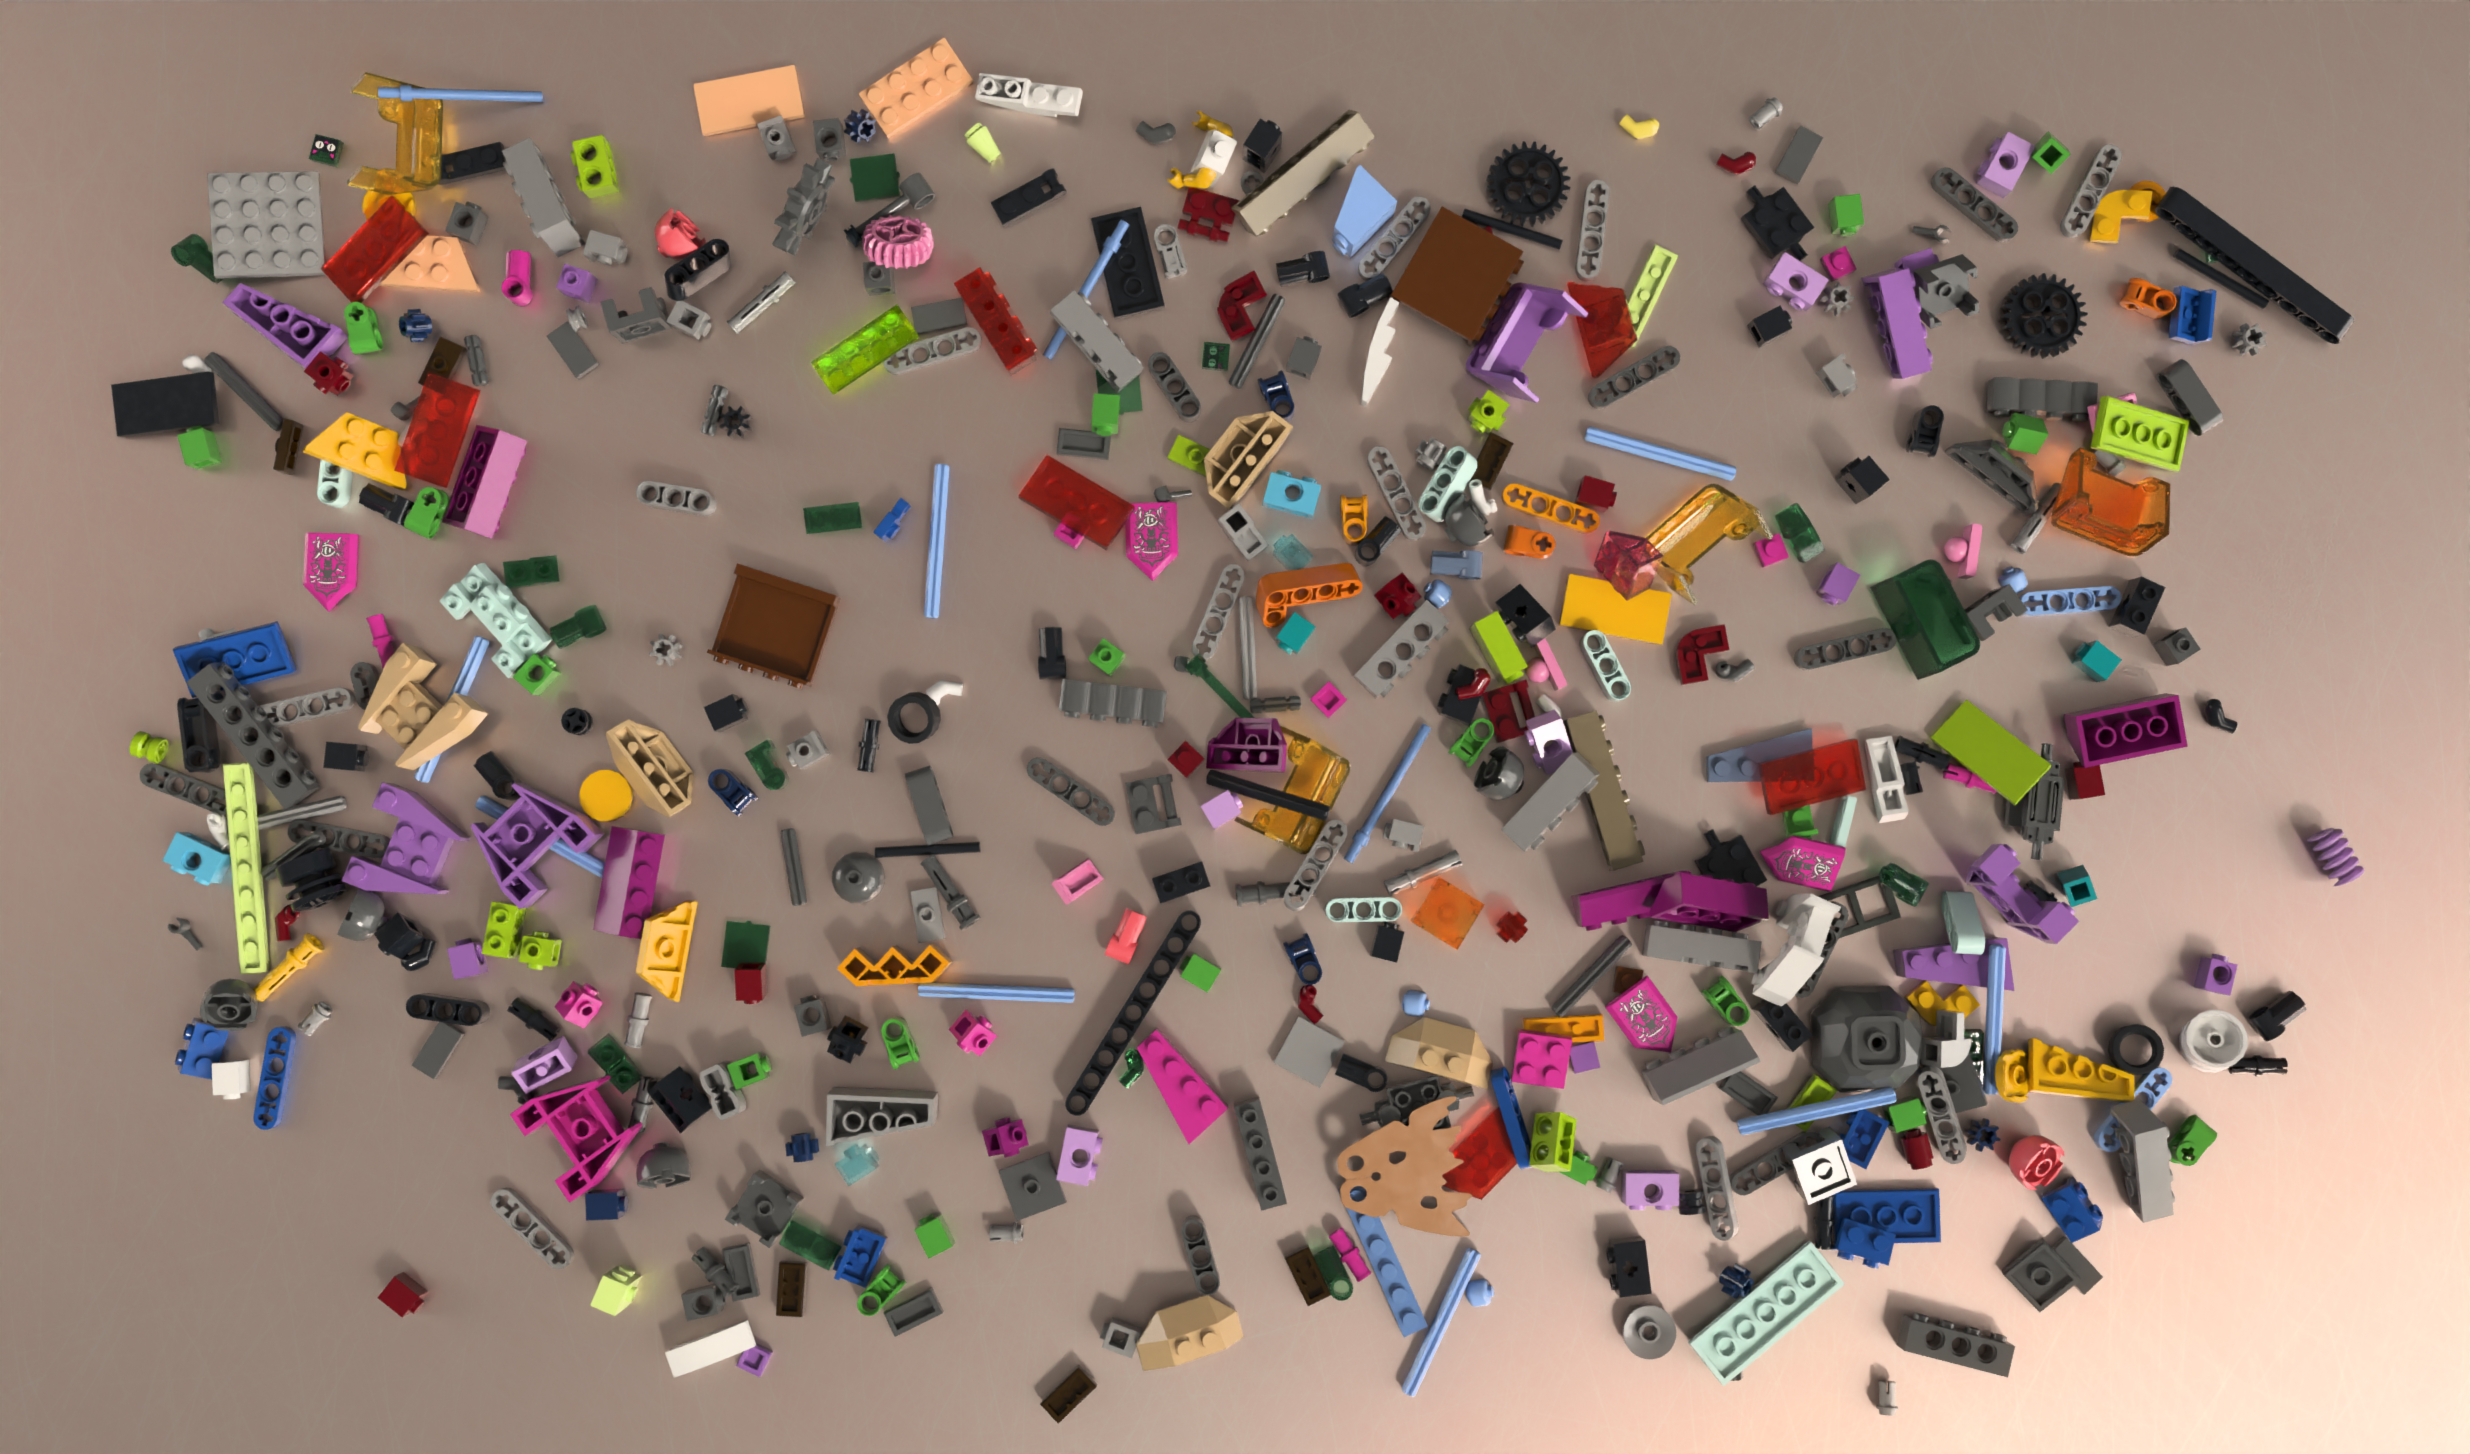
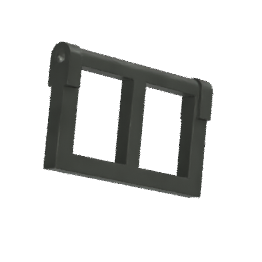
(1861, 924)

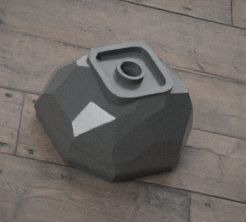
(1844, 1035)

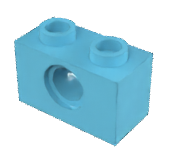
(1277, 499)
(182, 854)

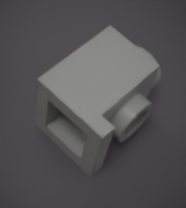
(774, 128)
(604, 248)
(683, 314)
(1838, 377)
(816, 747)
(1404, 834)
(1121, 1346)

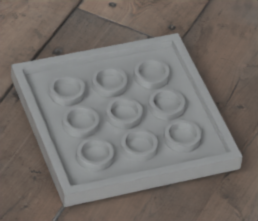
(266, 224)

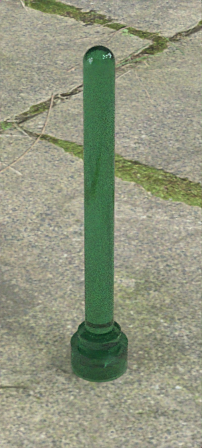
(1199, 668)

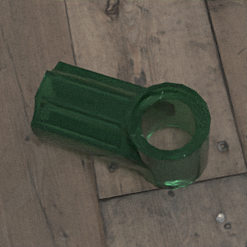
(195, 252)
(584, 624)
(1907, 886)
(1333, 1271)

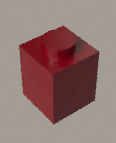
(1595, 494)
(1186, 759)
(2084, 781)
(751, 982)
(403, 1295)

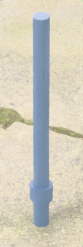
(408, 93)
(1111, 246)
(1362, 837)

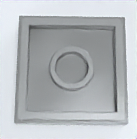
(1309, 1051)

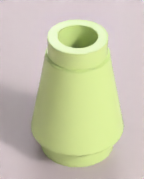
(982, 142)

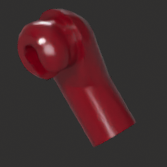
(1739, 165)
(1477, 686)
(283, 921)
(1306, 1003)

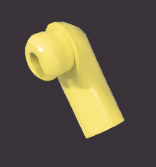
(1639, 129)

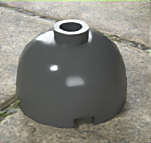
(1466, 522)
(1501, 775)
(858, 877)
(363, 916)
(229, 1005)
(663, 1166)

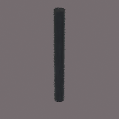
(1512, 229)
(2221, 278)
(934, 849)

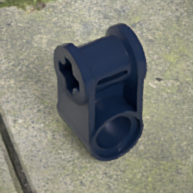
(1277, 392)
(732, 792)
(1303, 957)

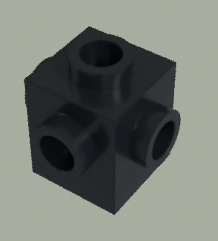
(847, 1039)

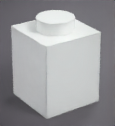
(231, 1078)

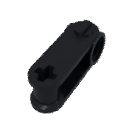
(198, 736)

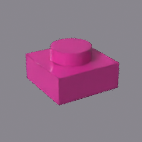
(1838, 264)
(1068, 536)
(1771, 550)
(1328, 699)

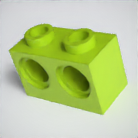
(600, 164)
(503, 929)
(1552, 1142)

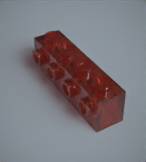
(995, 321)

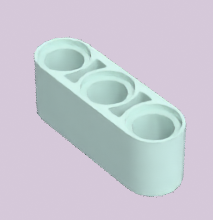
(1452, 472)
(328, 482)
(1616, 673)
(1376, 912)
(1963, 922)

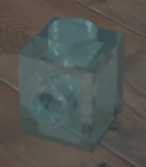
(1291, 553)
(857, 1163)

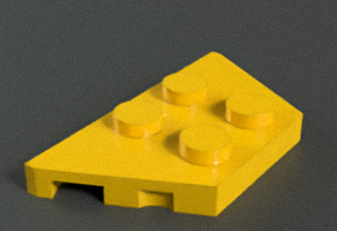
(361, 449)
(666, 948)

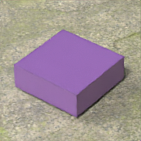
(1584, 1057)
(754, 1359)

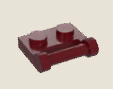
(1502, 712)

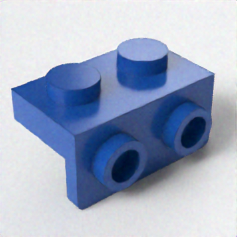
(2192, 315)
(201, 1049)
(1863, 1136)
(2074, 1210)
(1864, 1243)
(860, 1256)

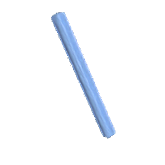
(1660, 453)
(936, 541)
(461, 686)
(583, 859)
(996, 992)
(1994, 1015)
(1816, 1111)
(1441, 1322)

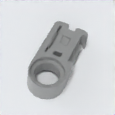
(1172, 254)

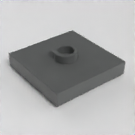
(1962, 1085)
(1032, 1186)
(2041, 1275)

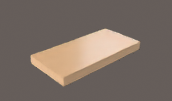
(748, 100)

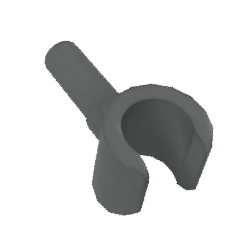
(1933, 232)
(404, 412)
(1163, 495)
(1180, 663)
(184, 931)

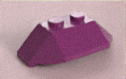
(1248, 746)

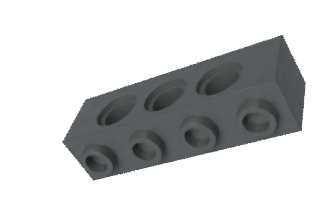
(1260, 1153)
(1995, 1360)

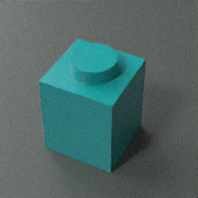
(1294, 634)
(2096, 660)
(2077, 885)

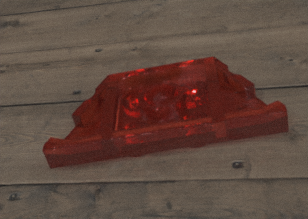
(1608, 326)
(1485, 1155)

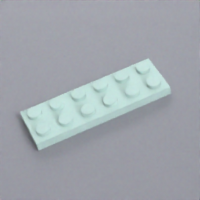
(1766, 1313)

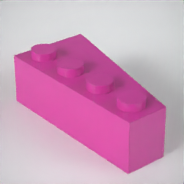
(1183, 1088)

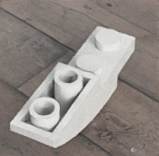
(1028, 97)

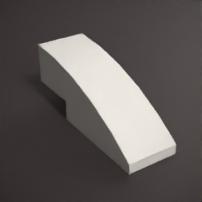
(1885, 779)
(710, 1348)

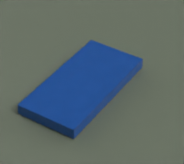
(251, 653)
(1906, 1212)

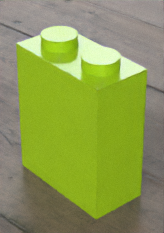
(1498, 648)

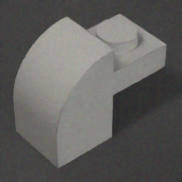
(1242, 532)
(1949, 1045)

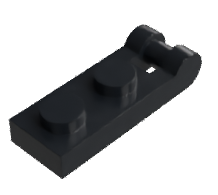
(472, 163)
(1028, 198)

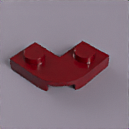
(1233, 303)
(1692, 649)

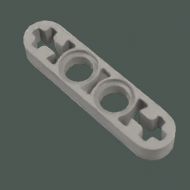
(2093, 192)
(1589, 230)
(1392, 237)
(933, 354)
(1400, 491)
(1214, 610)
(303, 709)
(1318, 866)
(1939, 1115)
(1712, 1188)
(535, 1224)

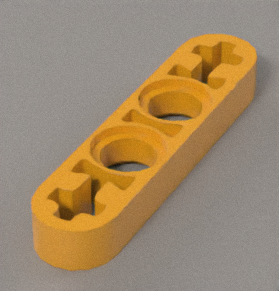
(1551, 505)

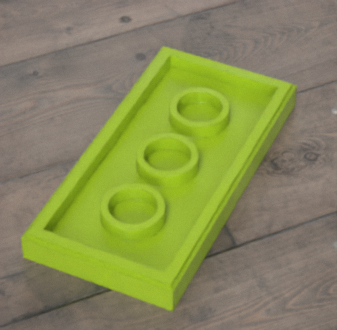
(2139, 434)
(1991, 752)

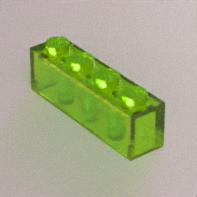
(865, 349)

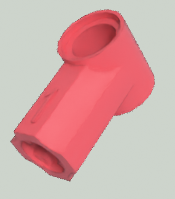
(1124, 940)

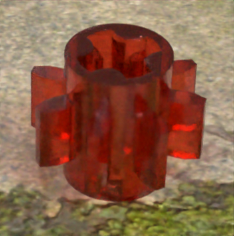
(1511, 927)

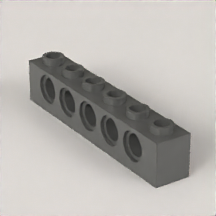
(255, 750)

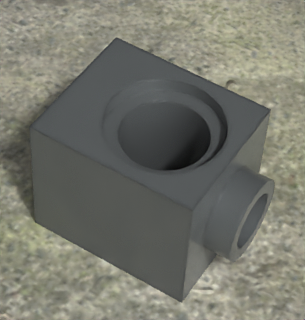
(829, 128)
(472, 232)
(878, 279)
(1303, 357)
(2176, 646)
(809, 1027)
(695, 1309)

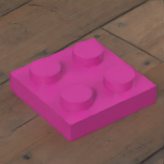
(1541, 1058)

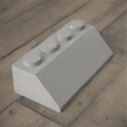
(1699, 1066)

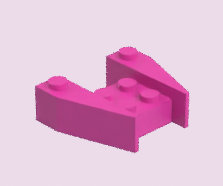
(583, 1129)

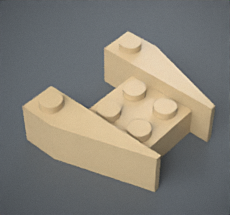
(413, 714)

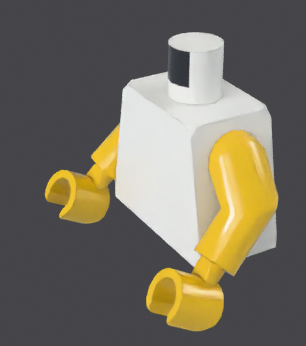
(1212, 156)

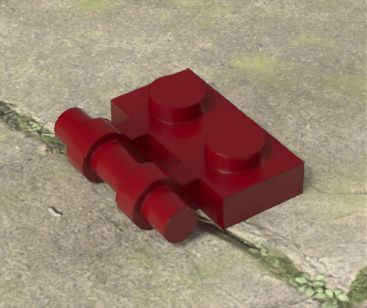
(1210, 207)

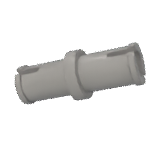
(638, 1020)

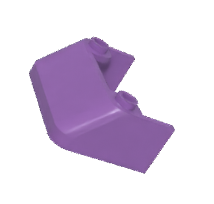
(1514, 333)

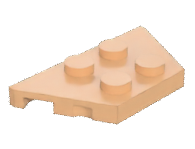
(436, 265)

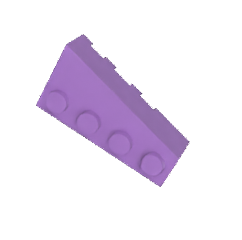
(1899, 322)
(289, 329)
(1942, 965)

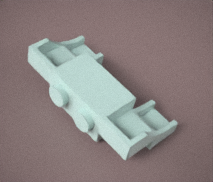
(501, 614)

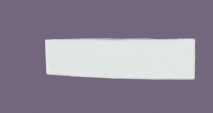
(1377, 360)

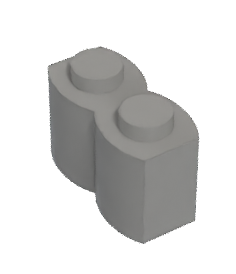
(724, 1097)

